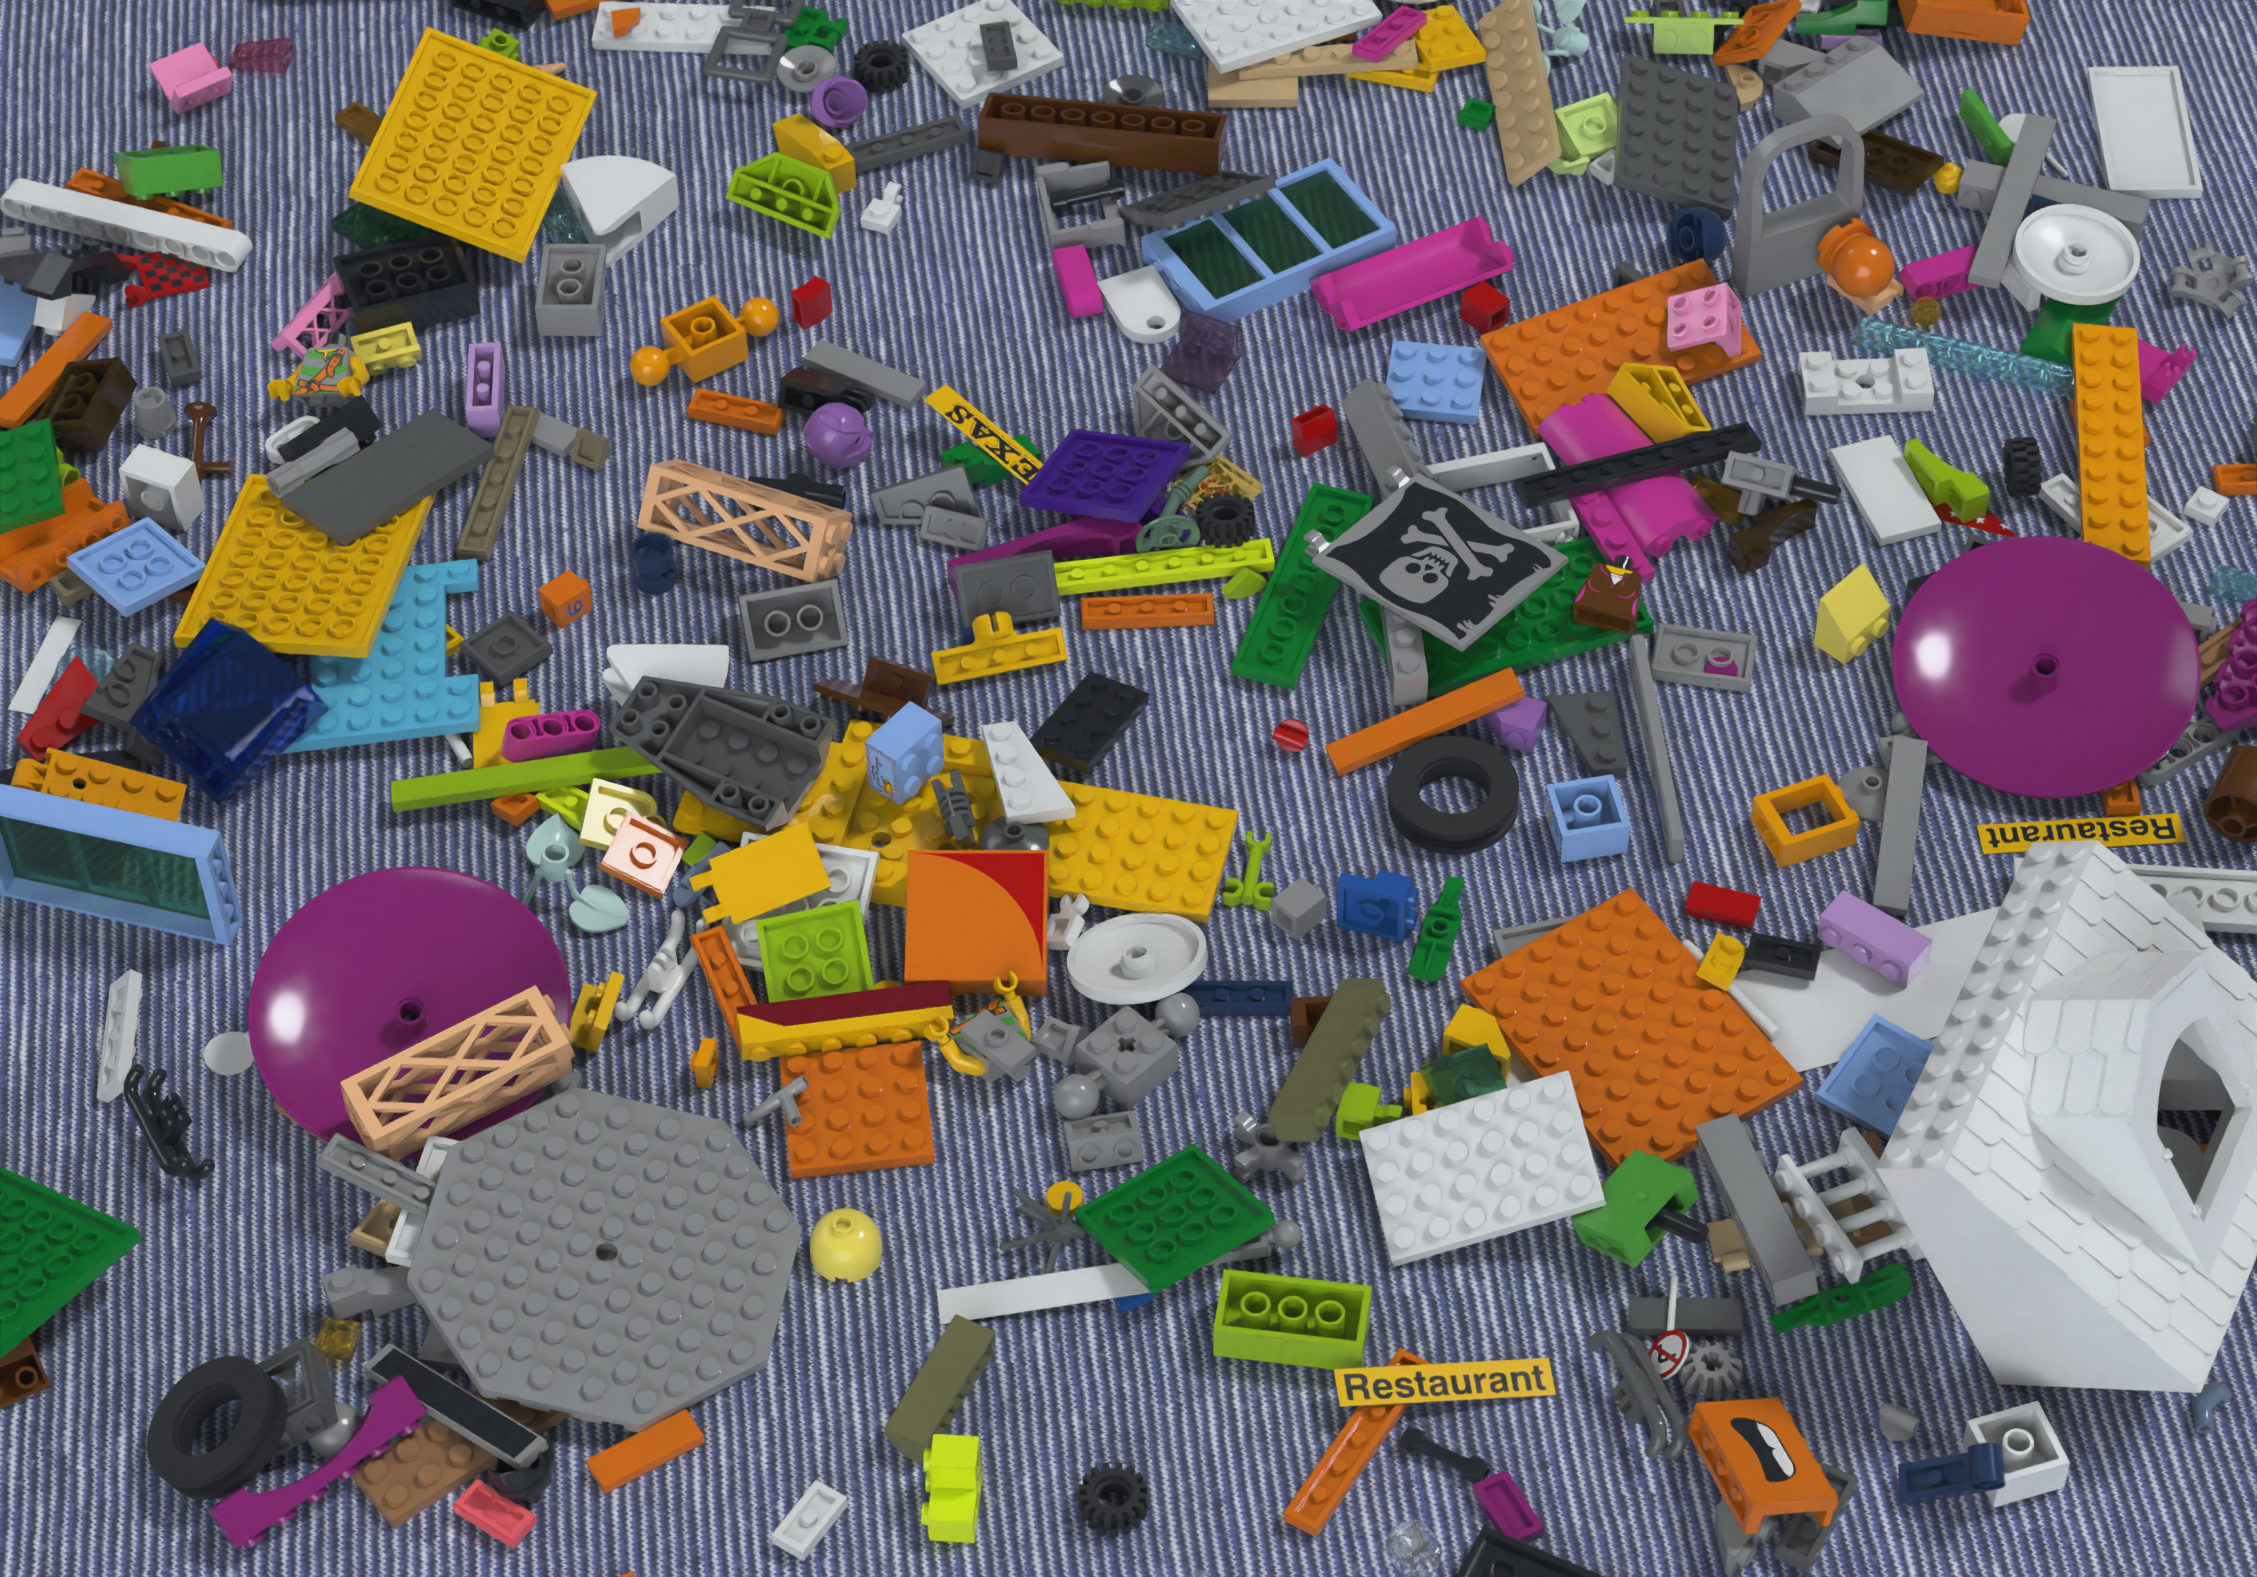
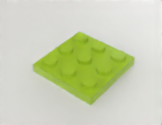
(815, 952)

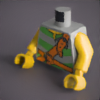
(324, 376)
(964, 1056)

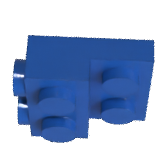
(1378, 905)

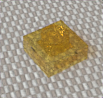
(338, 1338)

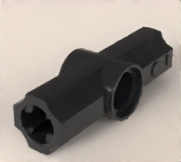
(804, 487)

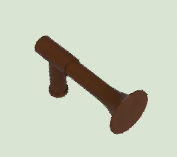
(200, 414)

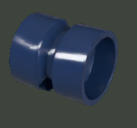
(654, 563)

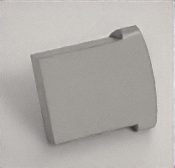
(1059, 1040)

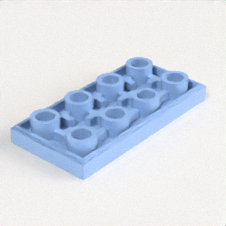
(16, 322)

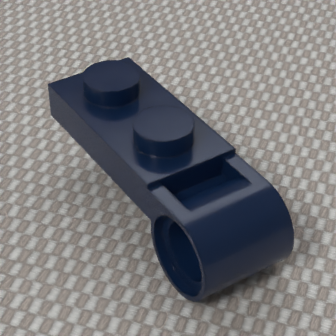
(1953, 1475)

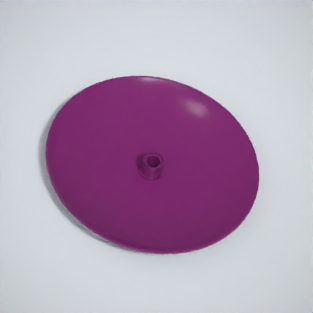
(2056, 605)
(383, 949)

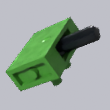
(1642, 1206)

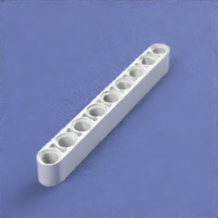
(125, 224)

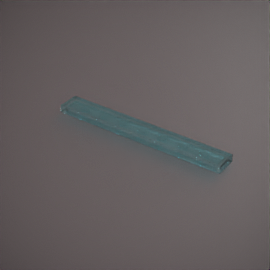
(1967, 356)

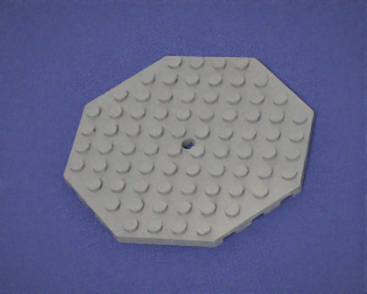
(620, 1341)

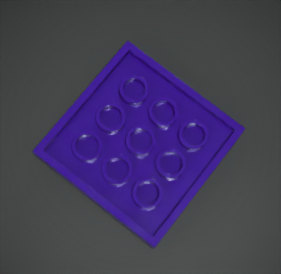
(1104, 475)

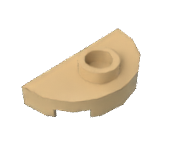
(1748, 85)

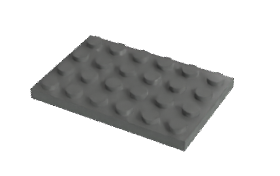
(1676, 136)

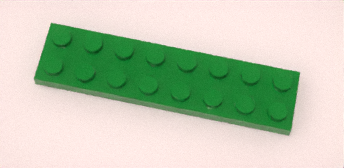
(1298, 592)

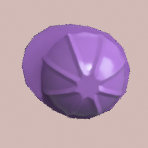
(838, 101)

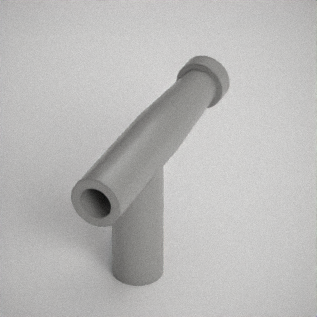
(784, 1098)

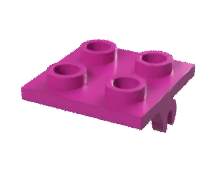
(2161, 370)

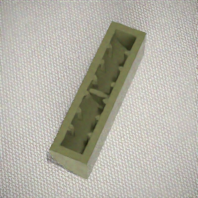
(940, 1387)

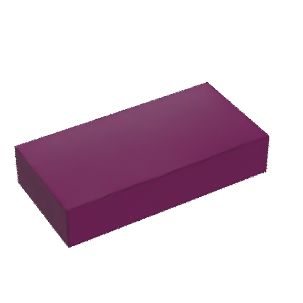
(1507, 1508)

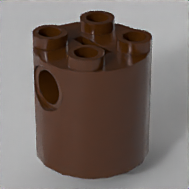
(2233, 797)

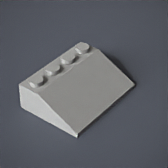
(1850, 81)

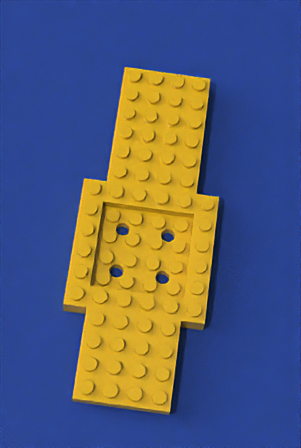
(1115, 852)

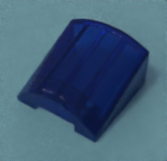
(227, 709)

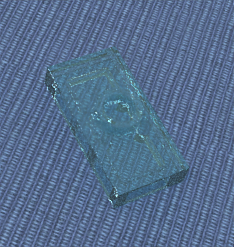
(2233, 584)

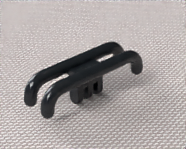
(165, 1125)

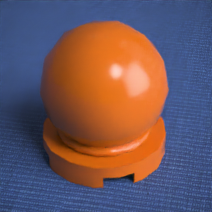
(1856, 259)

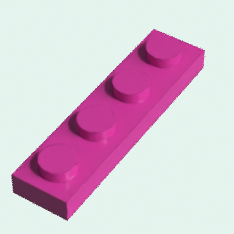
(1610, 532)

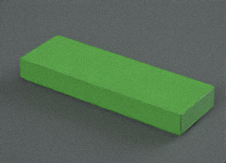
(1985, 128)

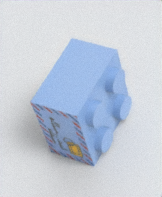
(905, 753)
(1586, 818)

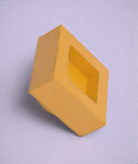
(705, 1062)

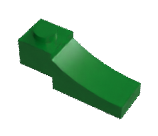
(1844, 19)
(980, 464)

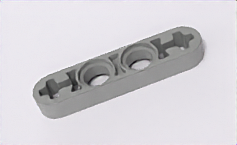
(2192, 748)

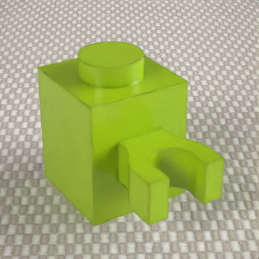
(1363, 1110)

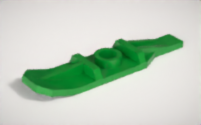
(1436, 946)
(1867, 1294)

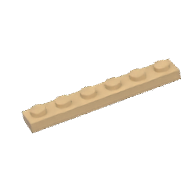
(1329, 60)

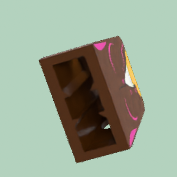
(1610, 597)

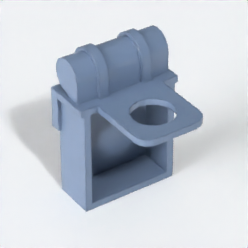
(685, 895)

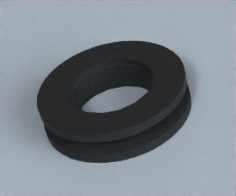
(1449, 831)
(245, 1449)

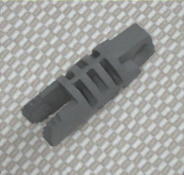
(956, 810)

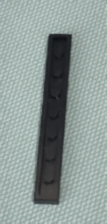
(1635, 465)

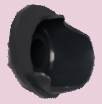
(525, 1482)

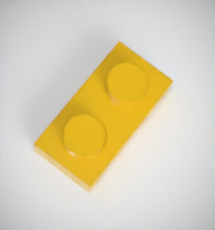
(1722, 961)

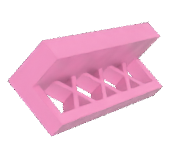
(308, 314)

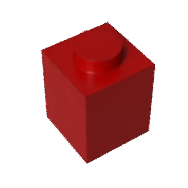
(1484, 308)

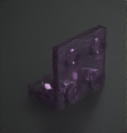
(1204, 352)

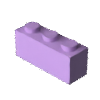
(485, 388)
(1874, 938)

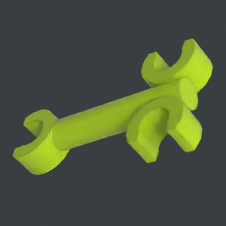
(1250, 891)

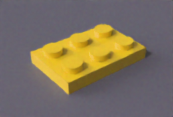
(1447, 41)

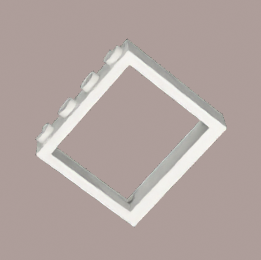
(1505, 467)

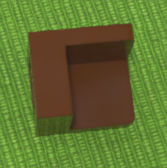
(1304, 1017)

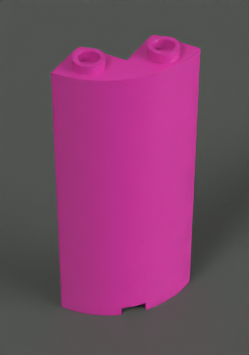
(1412, 274)
(1652, 508)

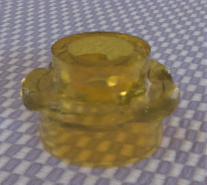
(1926, 311)

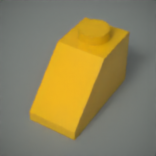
(1473, 1028)

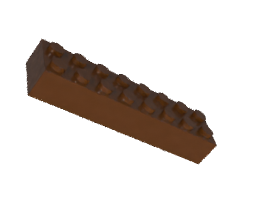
(1103, 132)

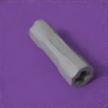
(295, 473)

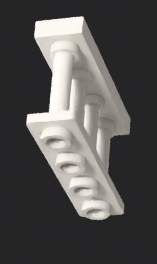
(1862, 1163)

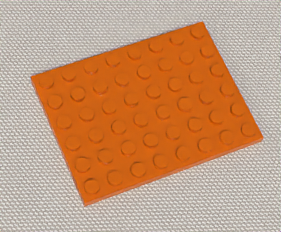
(1634, 1028)

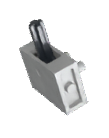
(1774, 480)

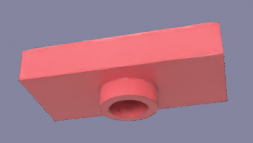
(495, 1514)

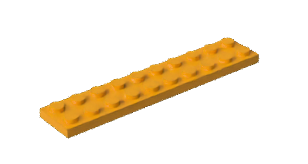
(2110, 440)

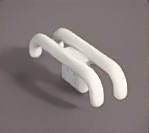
(662, 976)

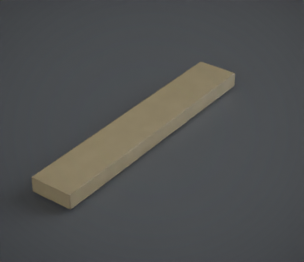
(497, 483)

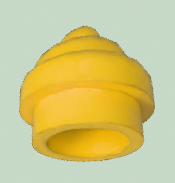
(1948, 178)

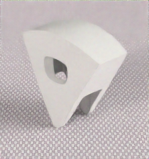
(619, 199)
(675, 662)

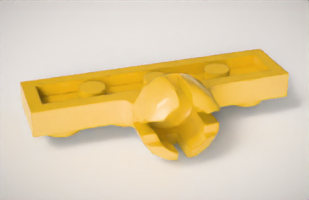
(997, 651)

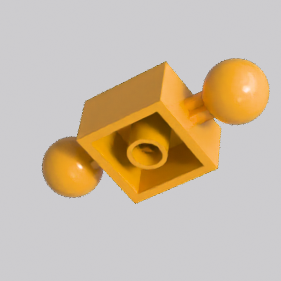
(704, 340)

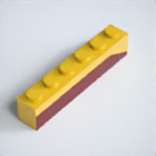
(841, 1020)

